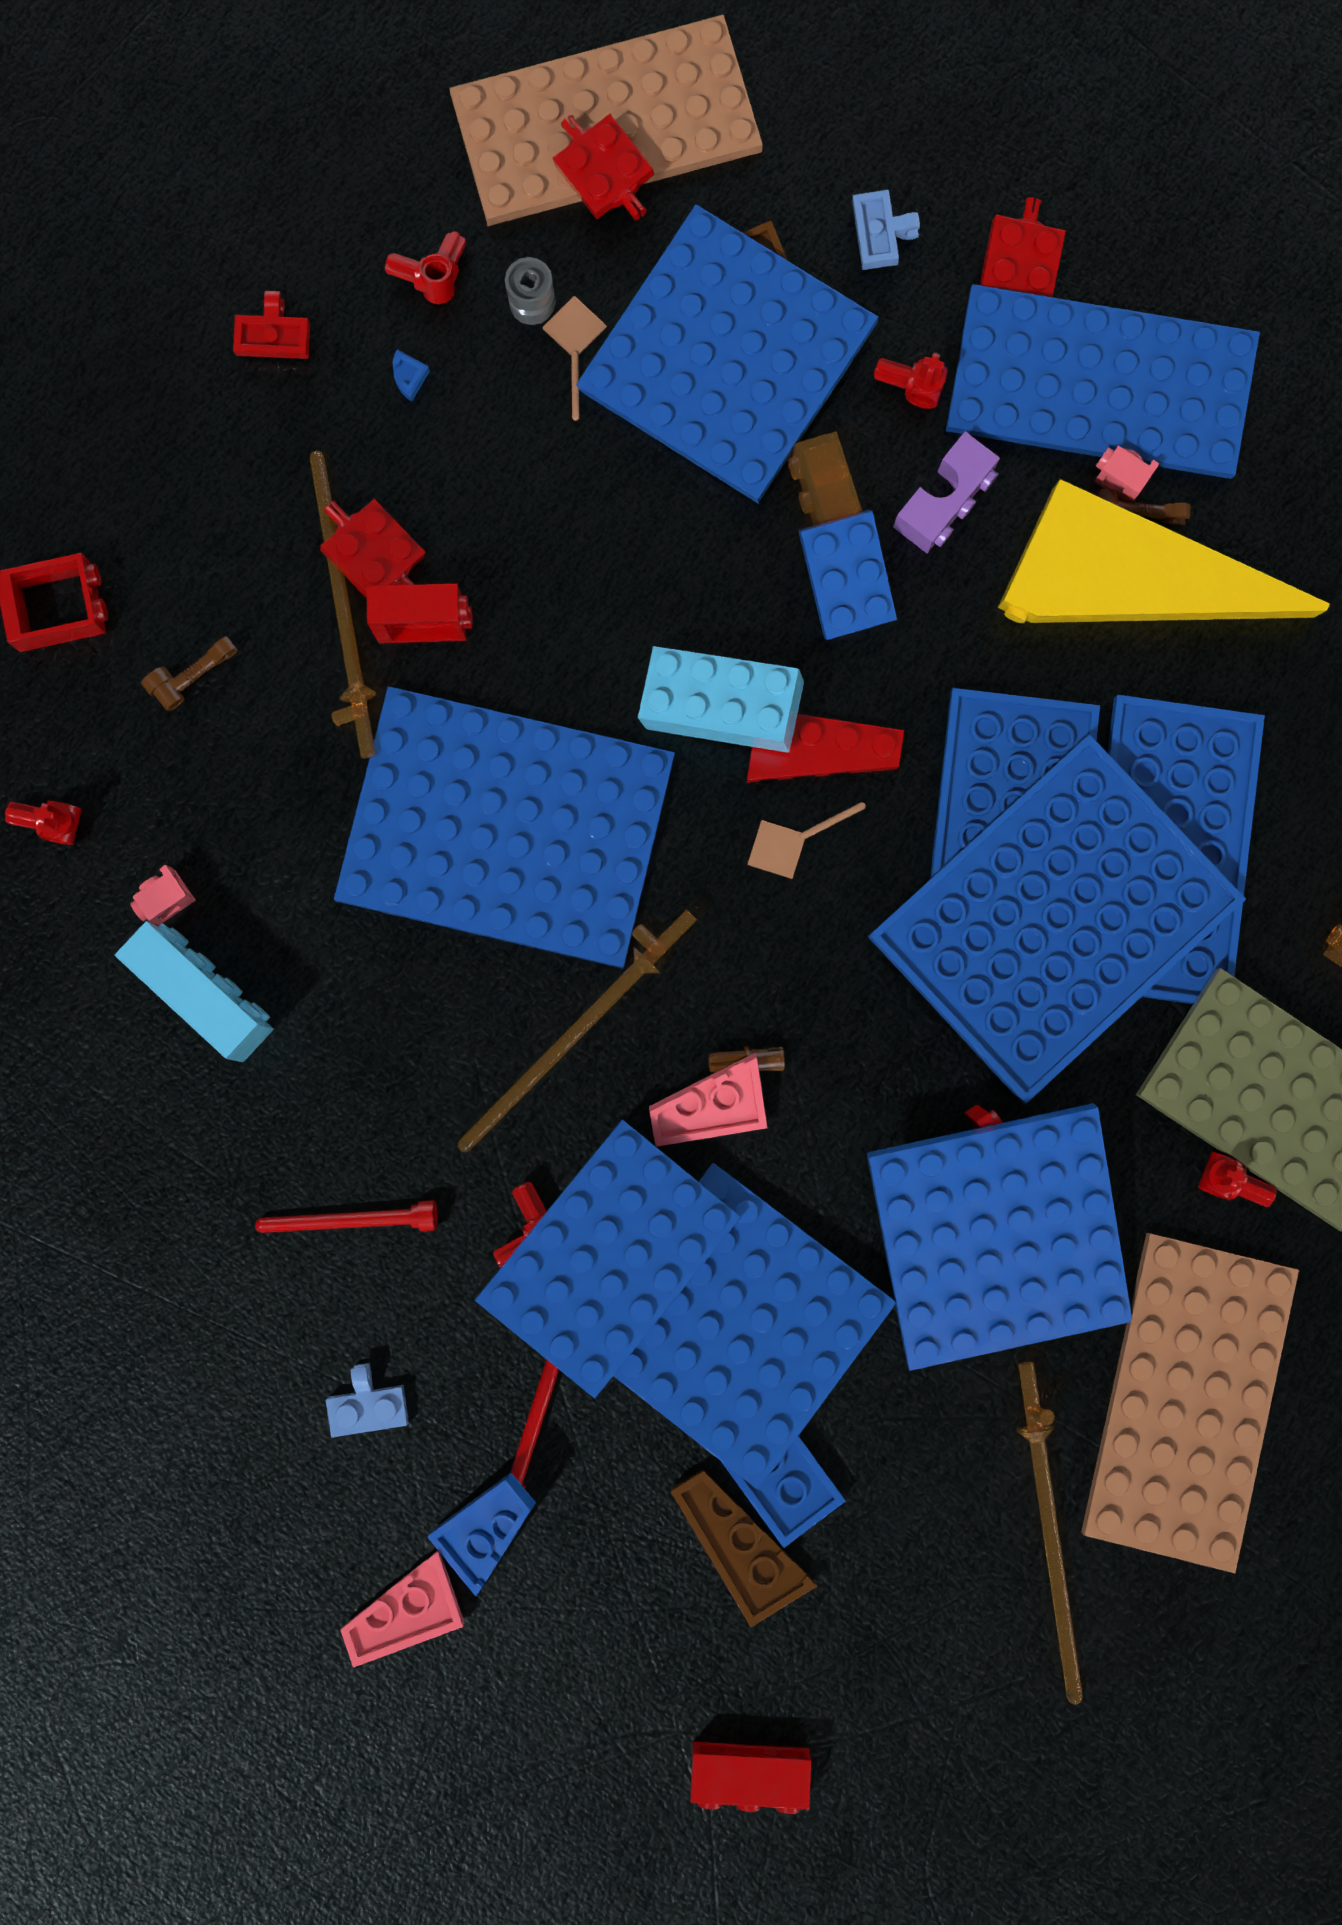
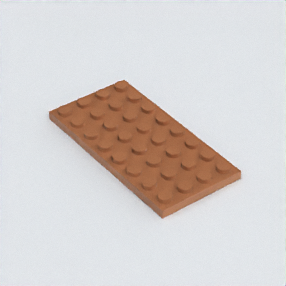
(667, 90)
(1190, 1403)

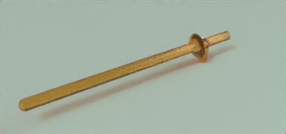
(357, 692)
(642, 964)
(1036, 1432)

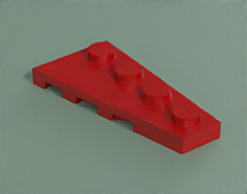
(828, 748)

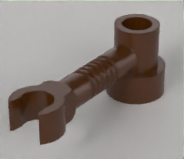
(1167, 513)
(167, 689)

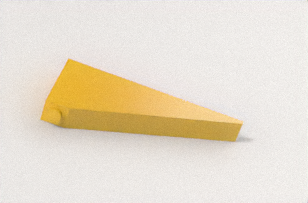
(1113, 565)

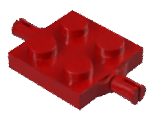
(603, 166)
(1023, 253)
(371, 547)

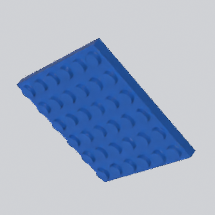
(727, 353)
(1000, 1236)
(755, 1337)

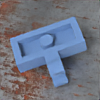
(879, 229)
(366, 1407)

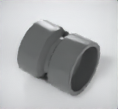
(530, 290)

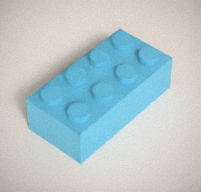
(721, 699)
(194, 991)

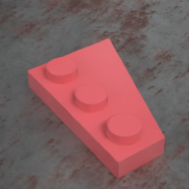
(712, 1107)
(405, 1615)

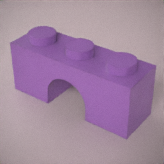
(928, 518)

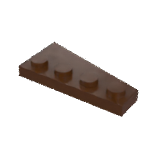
(746, 1557)

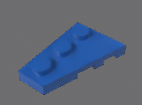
(482, 1531)

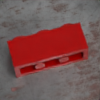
(750, 1777)

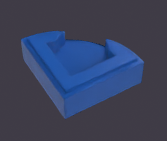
(408, 374)

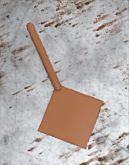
(574, 329)
(779, 847)

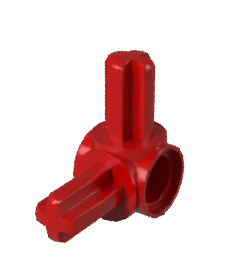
(435, 266)
(921, 382)
(52, 820)
(1228, 1178)
(532, 1209)

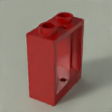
(15, 610)
(418, 613)

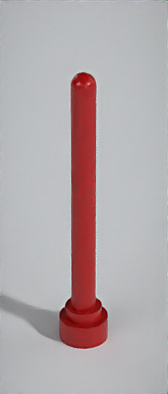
(419, 1216)
(534, 1422)

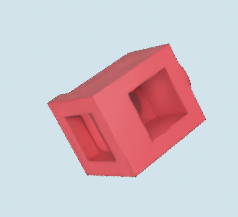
(1124, 472)
(161, 897)

